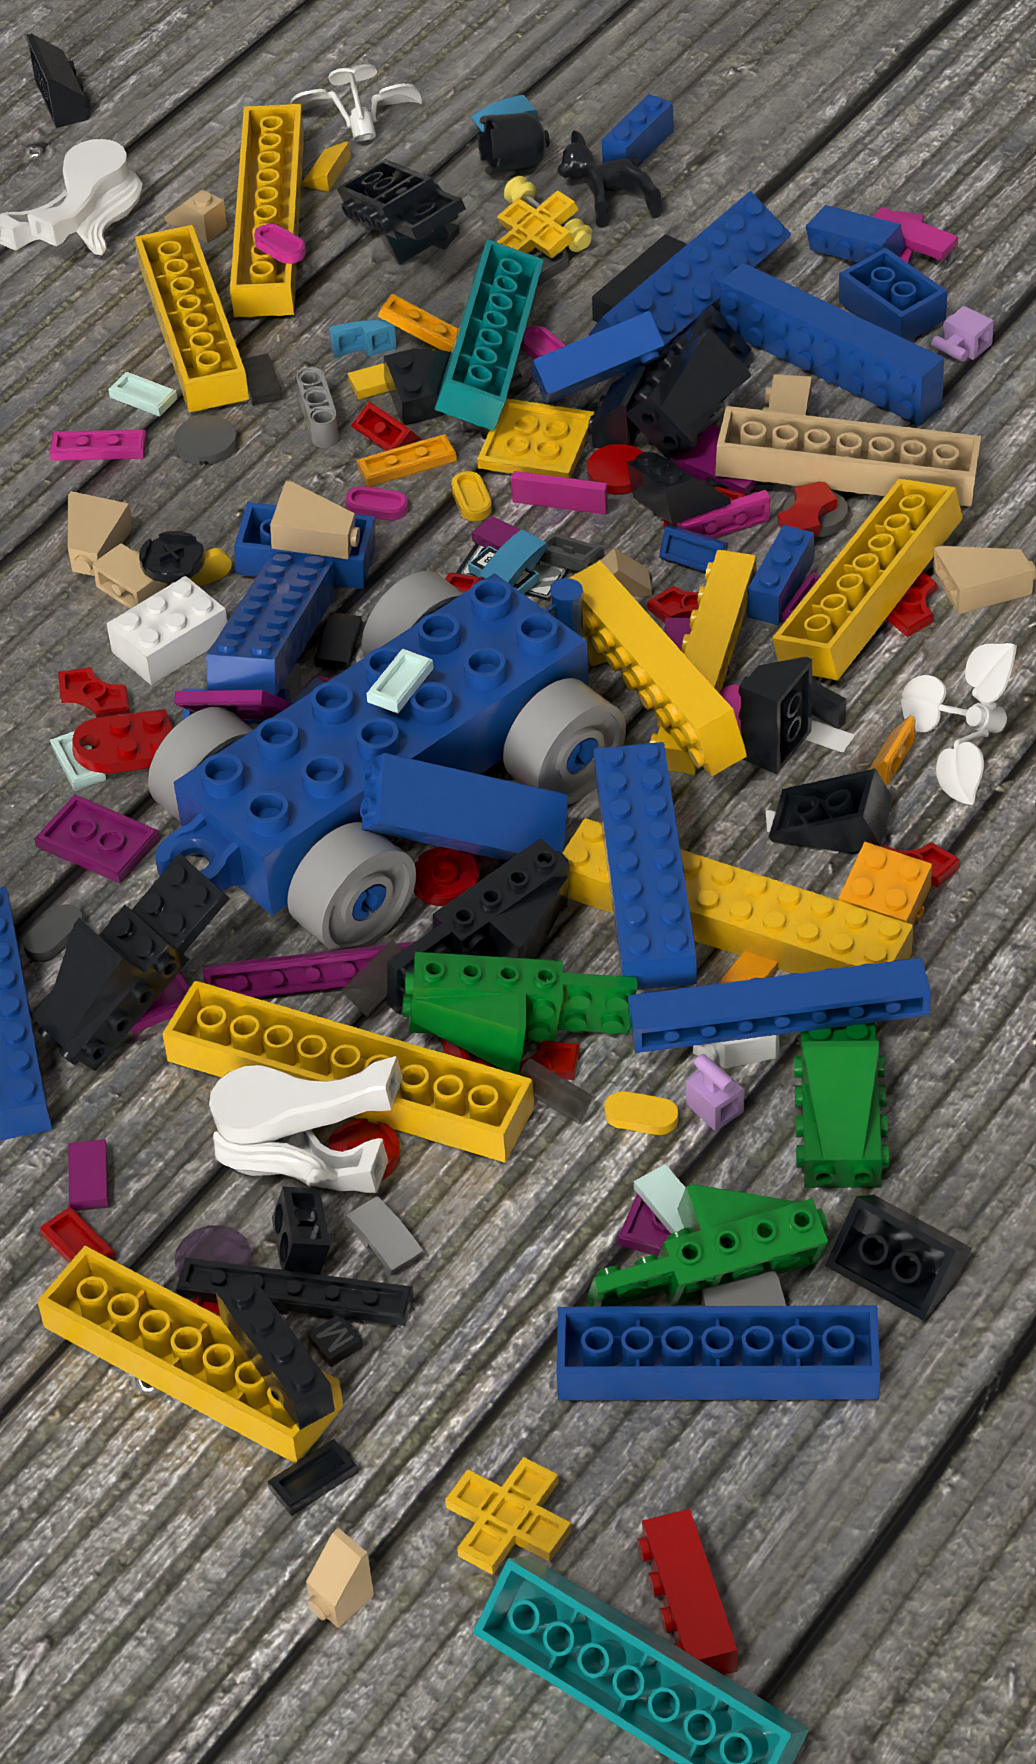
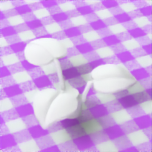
(361, 119)
(988, 671)

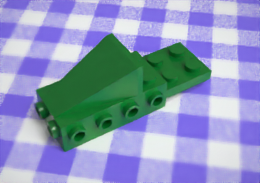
(496, 1014)
(841, 1108)
(722, 1241)

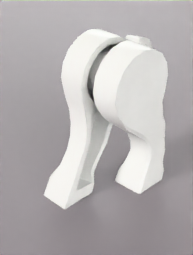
(95, 196)
(270, 1116)

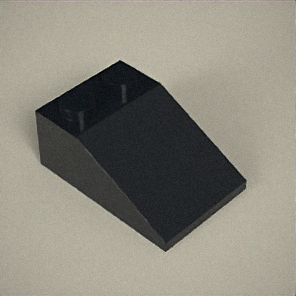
(415, 382)
(834, 813)

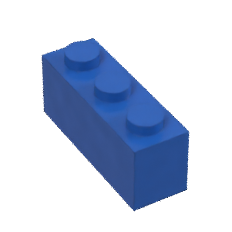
(640, 130)
(852, 234)
(780, 574)

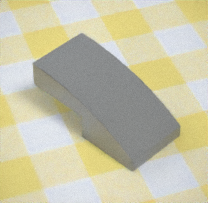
(385, 1234)

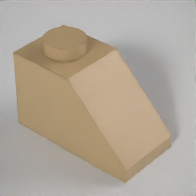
(204, 212)
(339, 1580)

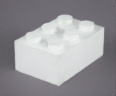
(167, 630)

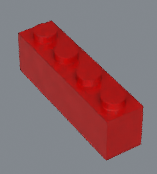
(687, 1590)

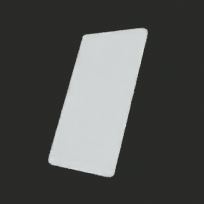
(829, 736)

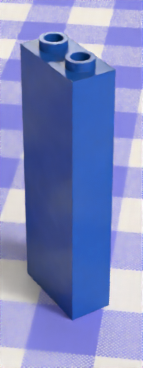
(459, 808)

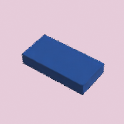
(689, 547)

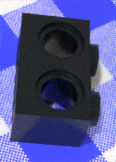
(301, 1230)

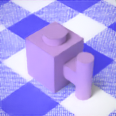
(965, 334)
(713, 1094)

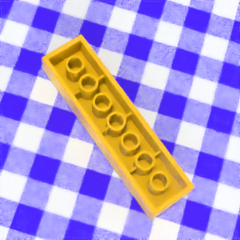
(191, 319)
(869, 577)
(659, 672)
(173, 1349)

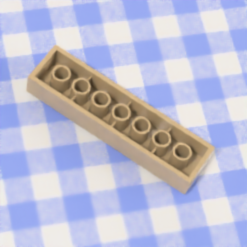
(842, 453)

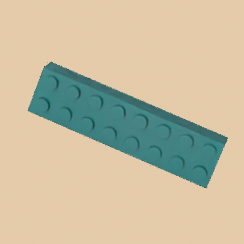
(489, 335)
(631, 1672)

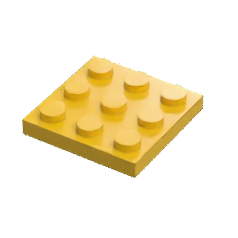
(536, 439)

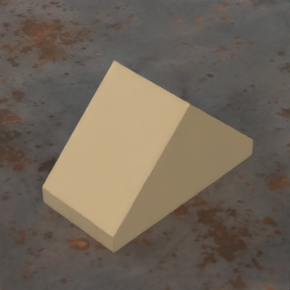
(629, 573)

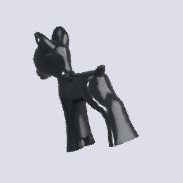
(608, 176)

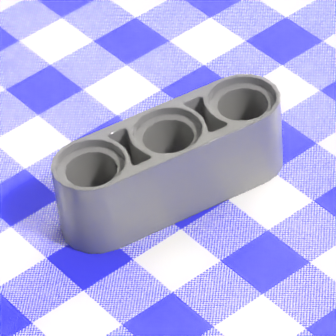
(317, 407)

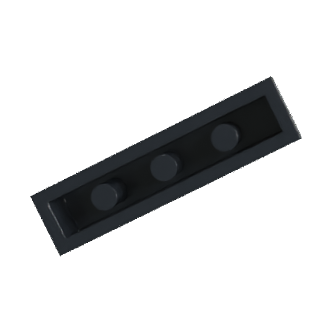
(634, 275)
(275, 1351)

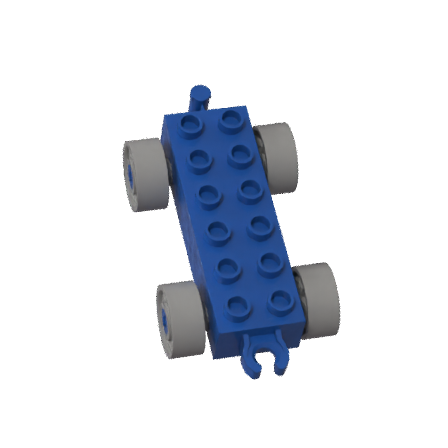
(285, 799)

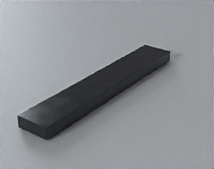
(302, 1291)

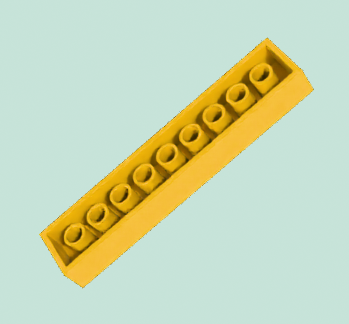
(266, 195)
(753, 912)
(438, 1095)

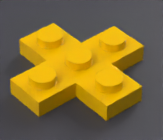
(540, 226)
(508, 1515)

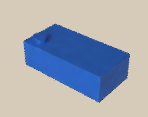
(597, 357)
(254, 547)

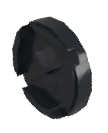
(171, 556)

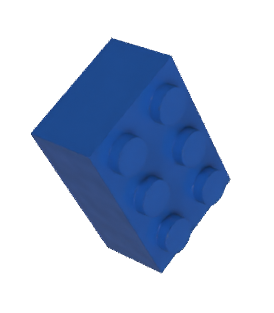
(893, 295)

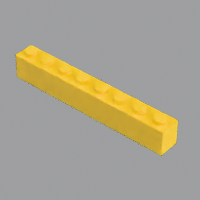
(713, 634)

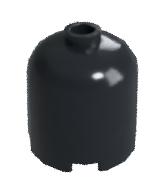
(512, 142)

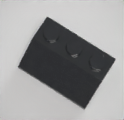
(58, 83)
(671, 489)
(776, 711)
(897, 1256)

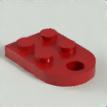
(121, 741)

